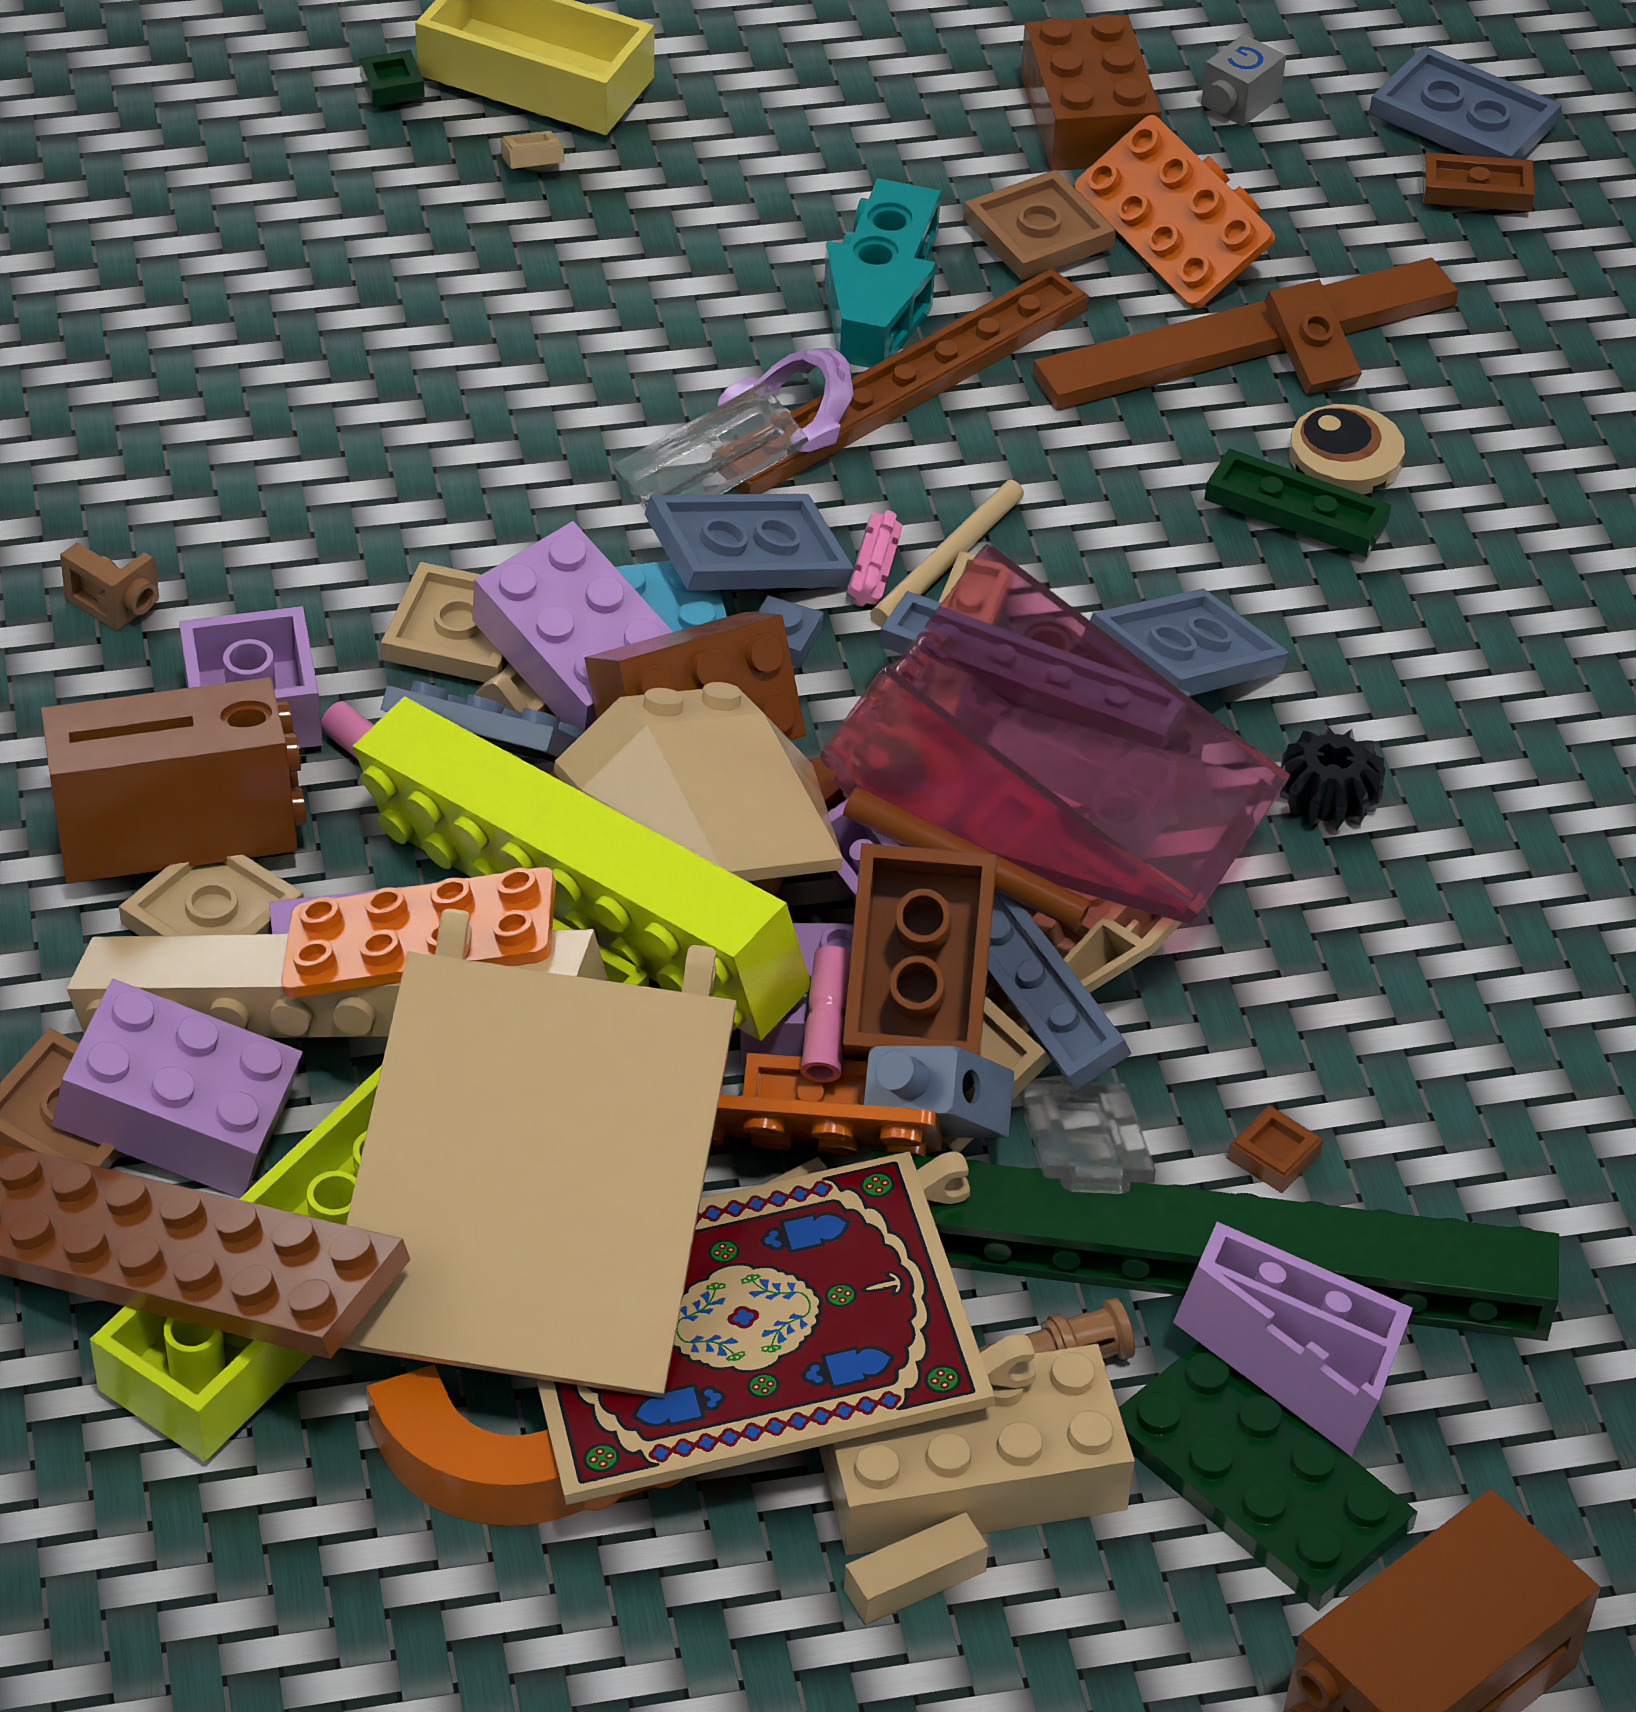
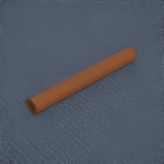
(1010, 878)

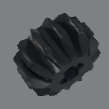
(1332, 777)

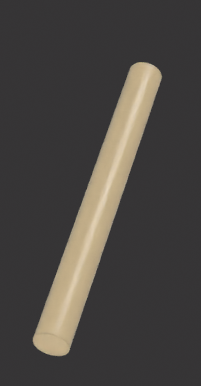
(946, 553)

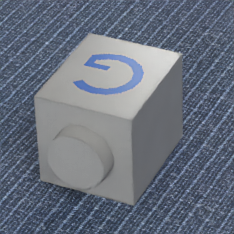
(1243, 79)

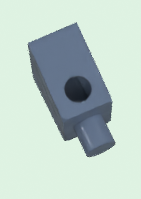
(936, 1080)

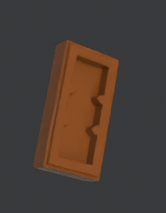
(1313, 337)

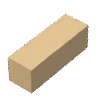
(915, 1568)

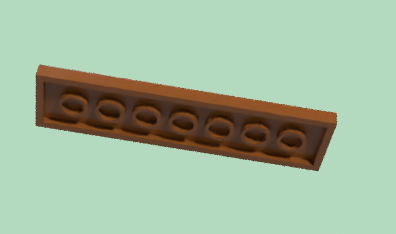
(190, 1252)

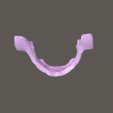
(837, 393)

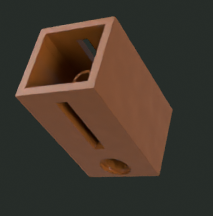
(173, 778)
(1457, 1624)

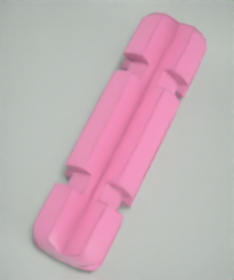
(875, 558)

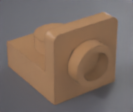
(106, 590)

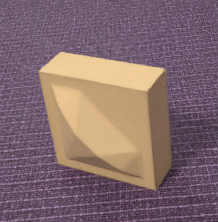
(532, 150)

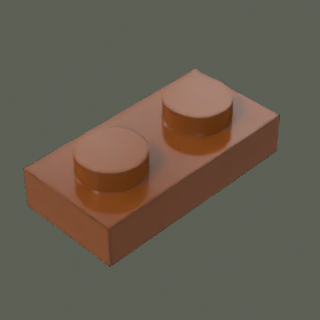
(1478, 181)

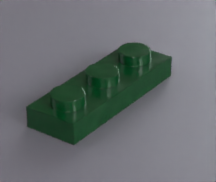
(1297, 502)

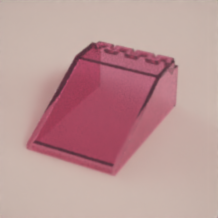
(1055, 749)

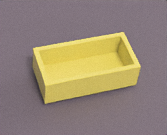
(539, 56)

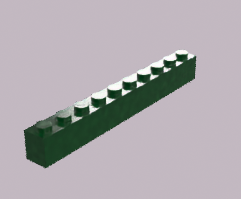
(1156, 1234)

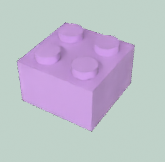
(255, 648)

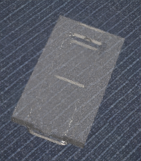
(715, 449)
(1087, 1136)

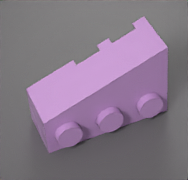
(1295, 1331)

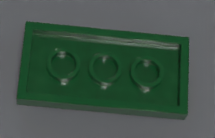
(1263, 1475)

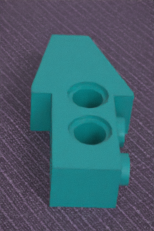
(881, 273)

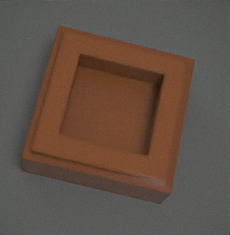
(1275, 1149)

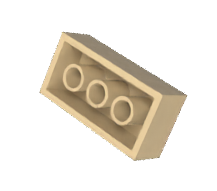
(1026, 1462)

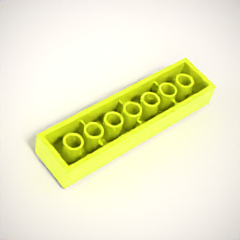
(611, 874)

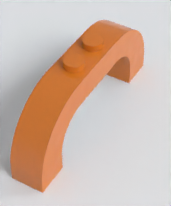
(465, 1467)

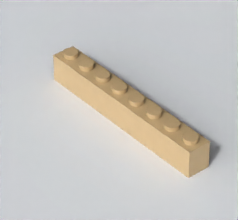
(241, 981)

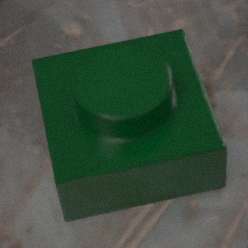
(391, 78)

